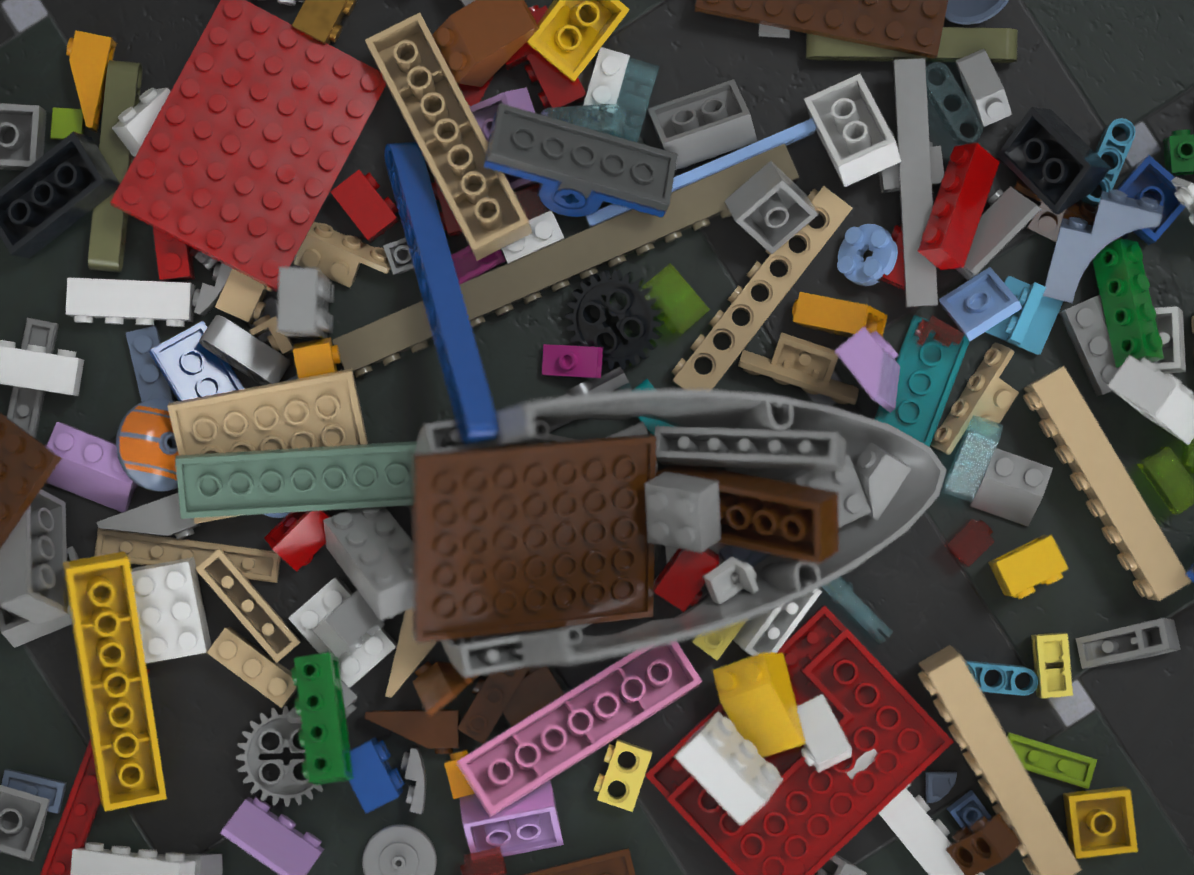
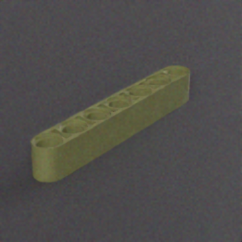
(954, 45)
(109, 222)

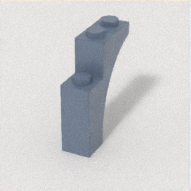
(1081, 242)

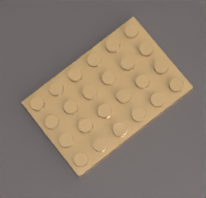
(271, 417)

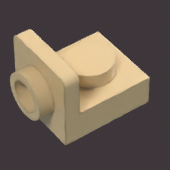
(277, 340)

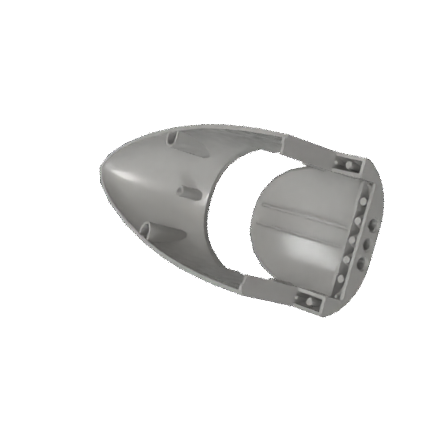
(778, 577)

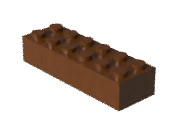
(773, 514)

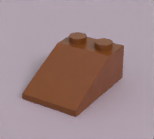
(483, 38)

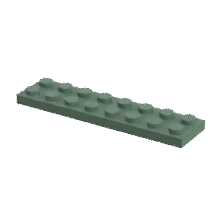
(295, 479)

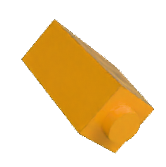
(836, 315)

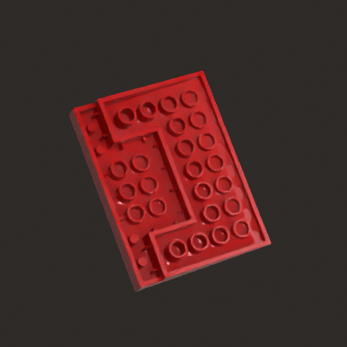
(810, 810)

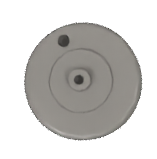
(399, 851)

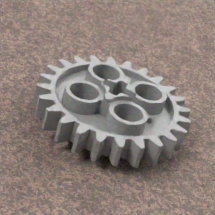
(286, 785)

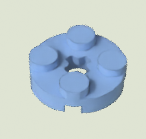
(853, 247)

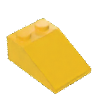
(575, 32)
(761, 702)

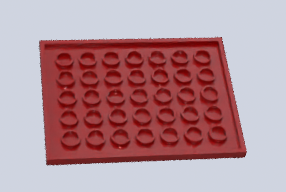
(250, 141)

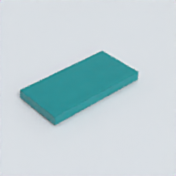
(923, 384)

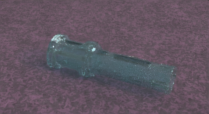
(843, 593)

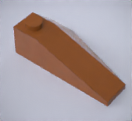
(439, 684)

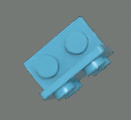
(1031, 324)

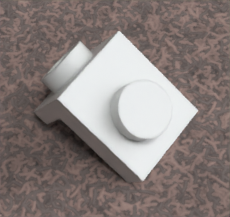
(730, 579)

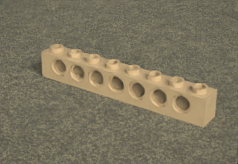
(686, 378)

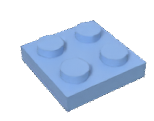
(980, 303)

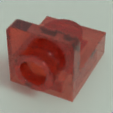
(943, 332)

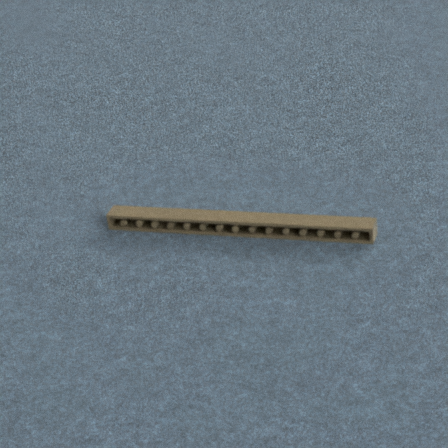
(558, 263)

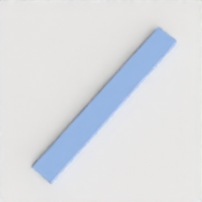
(786, 136)

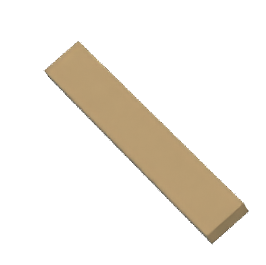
(155, 549)

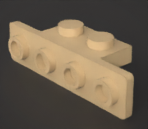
(338, 254)
(801, 365)
(983, 396)

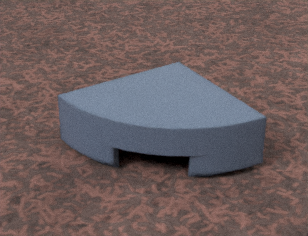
(938, 784)

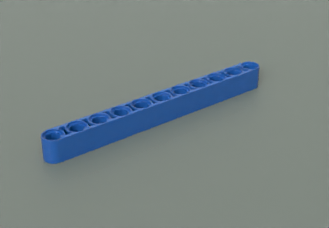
(441, 293)

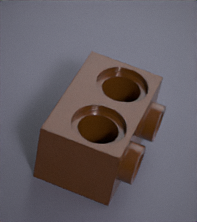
(982, 845)

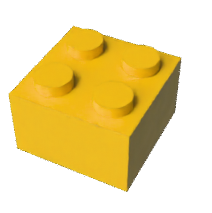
(1028, 566)
(1100, 822)

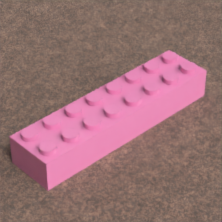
(577, 724)

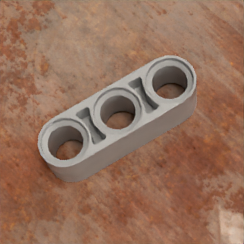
(244, 351)

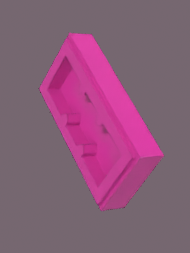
(469, 268)
(572, 361)

